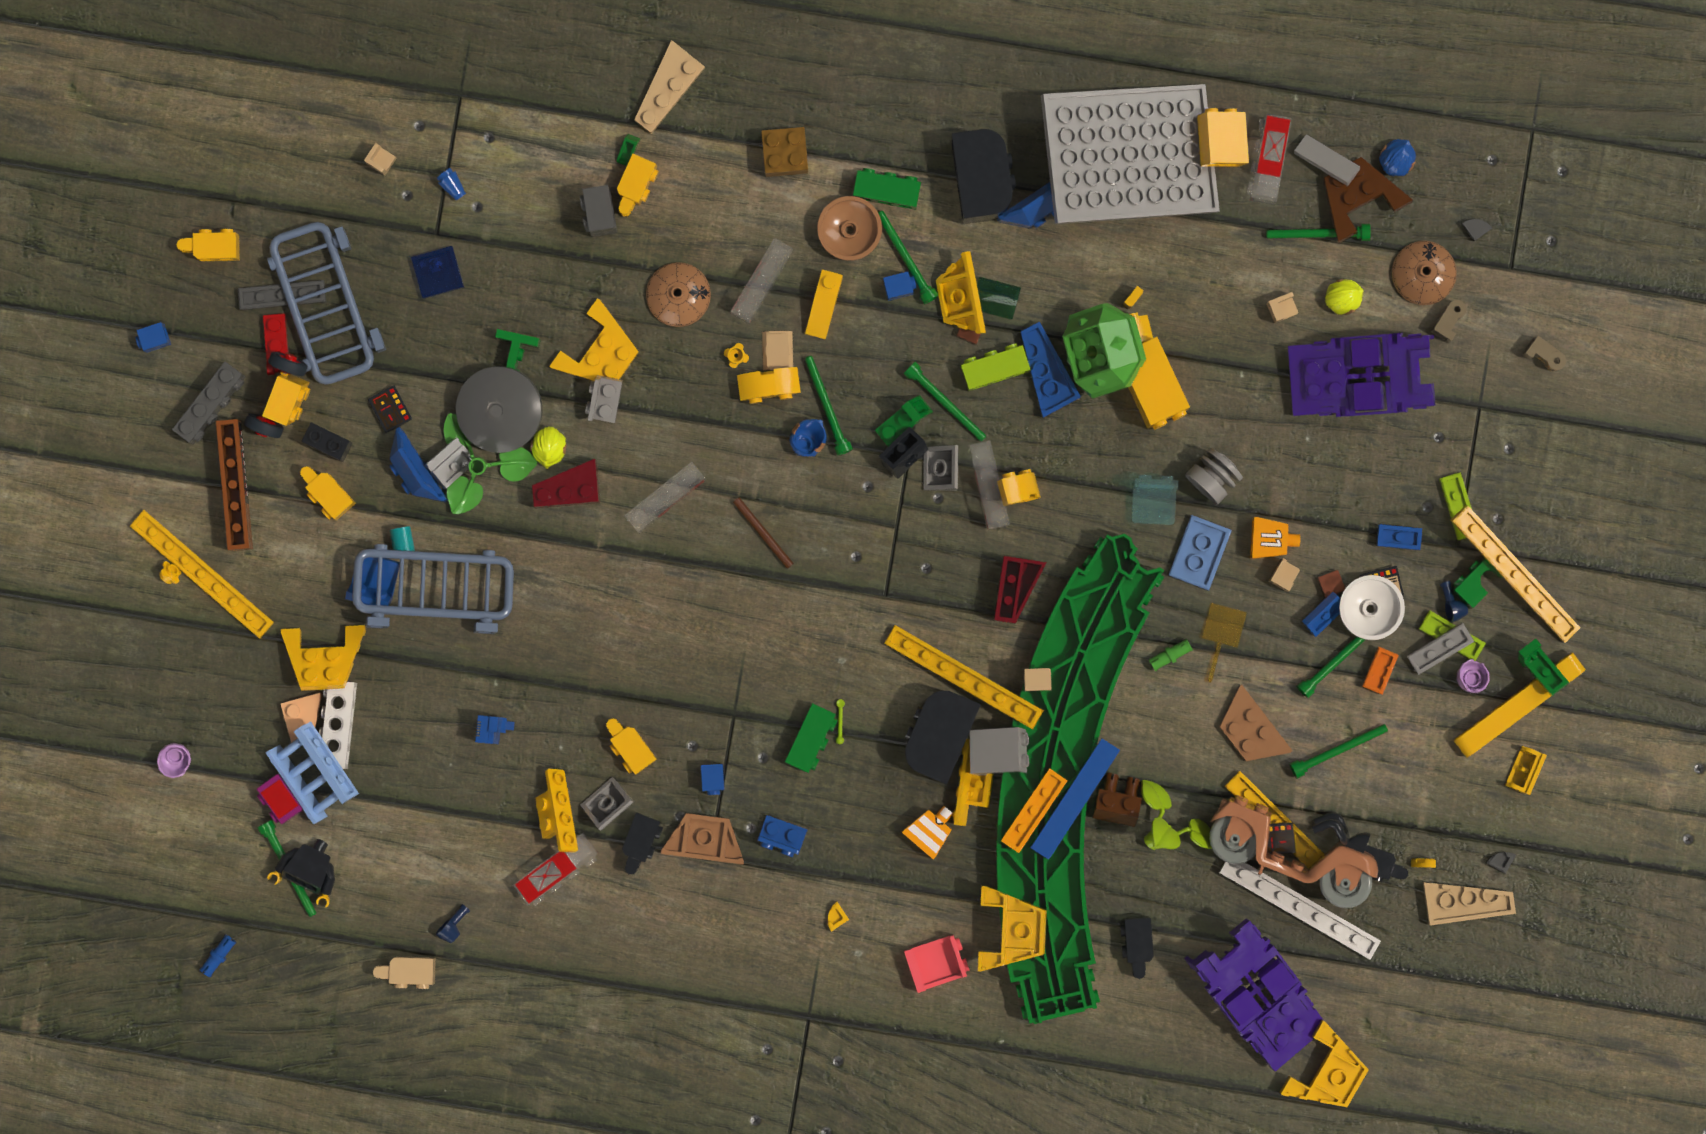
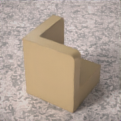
(380, 159)
(1282, 307)
(1284, 575)
(1037, 679)

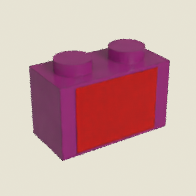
(279, 799)

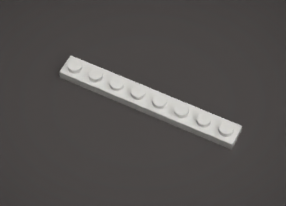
(1301, 908)

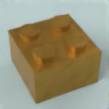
(784, 151)

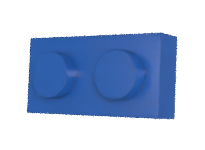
(1399, 537)
(1323, 614)

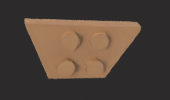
(1251, 729)
(704, 839)

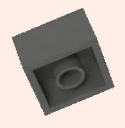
(599, 211)

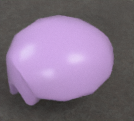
(1473, 676)
(173, 760)

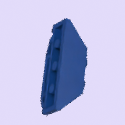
(1031, 210)
(411, 468)

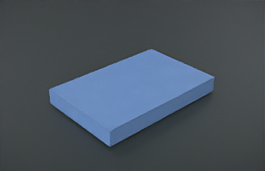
(1199, 552)

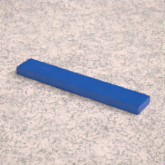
(1075, 798)

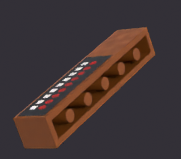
(234, 485)

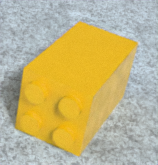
(1157, 388)

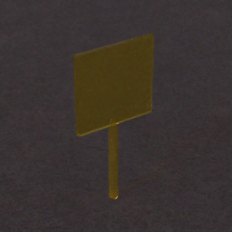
(1225, 627)

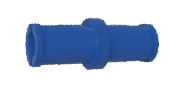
(217, 955)

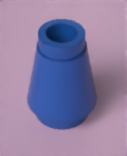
(450, 183)

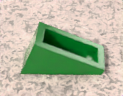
(628, 147)

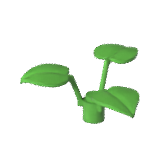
(464, 493)

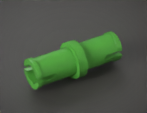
(1170, 654)

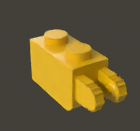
(635, 183)
(212, 246)
(327, 492)
(630, 746)

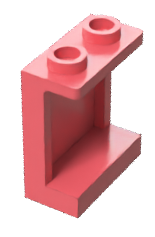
(936, 962)

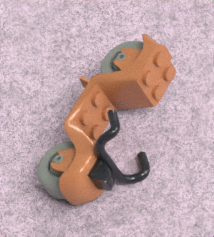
(1343, 871)

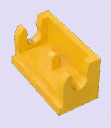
(1525, 770)

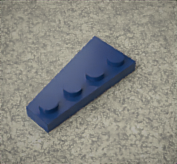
(1048, 373)

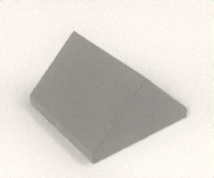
(941, 468)
(607, 803)

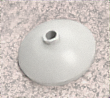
(1385, 600)

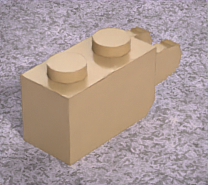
(408, 971)

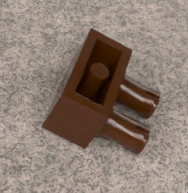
(1116, 806)

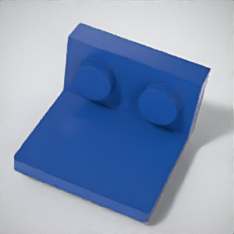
(369, 581)
(782, 835)

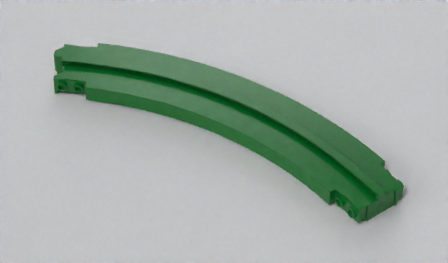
(1086, 651)

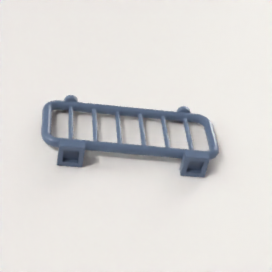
(332, 243)
(377, 611)

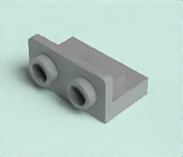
(604, 399)

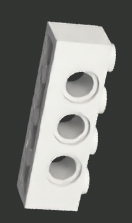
(345, 715)

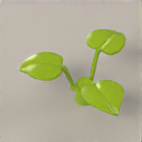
(1161, 833)

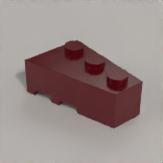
(569, 488)
(1015, 586)

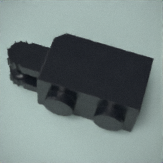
(640, 841)
(1386, 865)
(1138, 944)

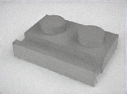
(449, 463)

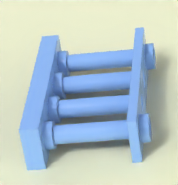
(325, 762)

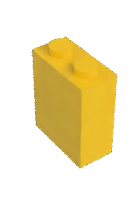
(1222, 138)

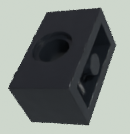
(327, 442)
(903, 452)

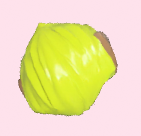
(1344, 296)
(548, 446)

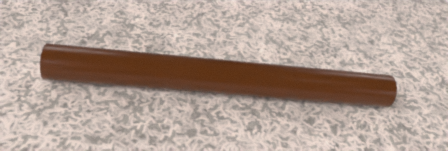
(763, 533)

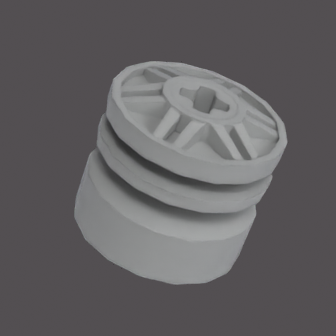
(1214, 475)

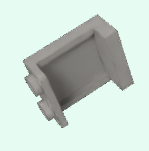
(998, 751)

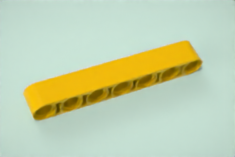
(1513, 709)

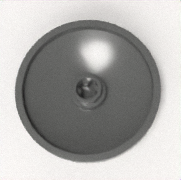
(499, 409)

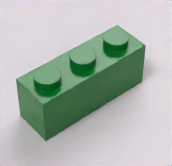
(887, 188)
(811, 738)

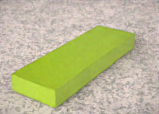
(1455, 497)
(1436, 625)

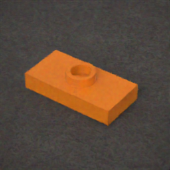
(1380, 670)

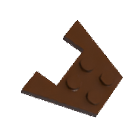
(1363, 189)

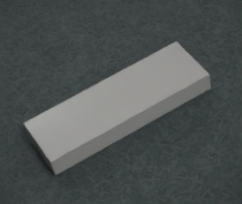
(1327, 160)
(1440, 648)

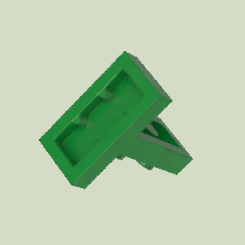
(517, 340)
(908, 416)
(1542, 667)

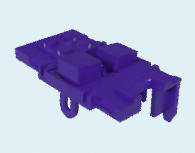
(1324, 376)
(1284, 1021)

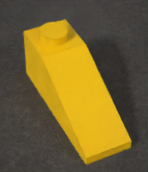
(824, 304)

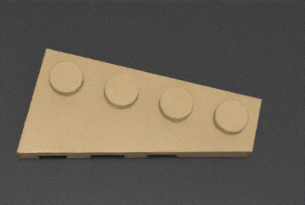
(671, 81)
(1462, 903)

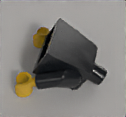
(307, 868)

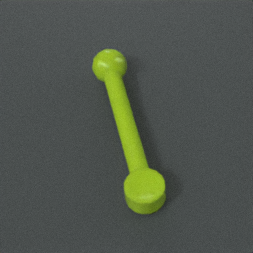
(840, 704)

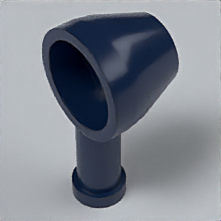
(1454, 609)
(449, 930)

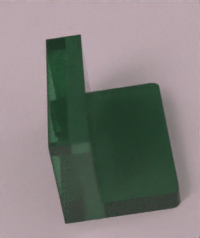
(998, 297)

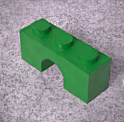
(1469, 588)

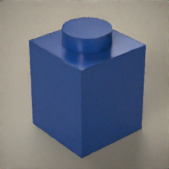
(899, 285)
(152, 337)
(712, 778)

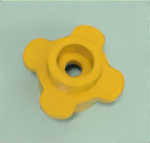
(737, 349)
(170, 573)

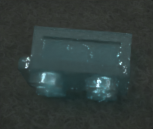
(1154, 500)

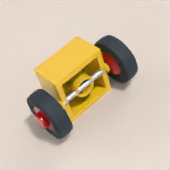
(284, 399)

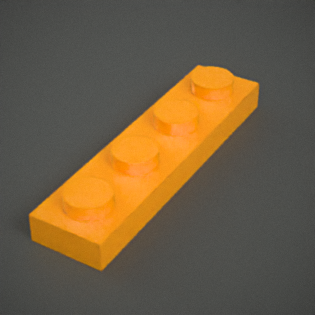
(1034, 810)

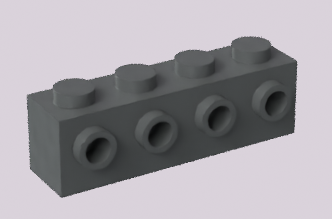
(209, 403)

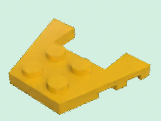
(607, 356)
(323, 666)
(1021, 930)
(1337, 1076)

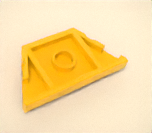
(960, 295)

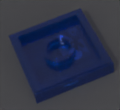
(437, 272)

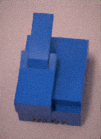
(490, 728)

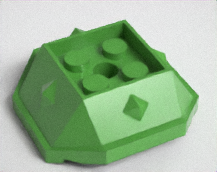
(1103, 349)

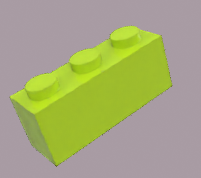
(995, 367)

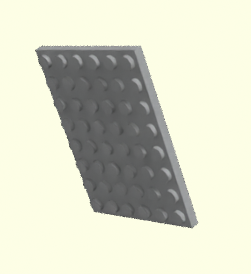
(1127, 154)

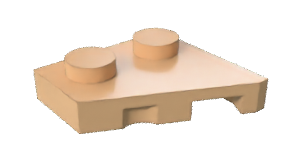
(301, 712)

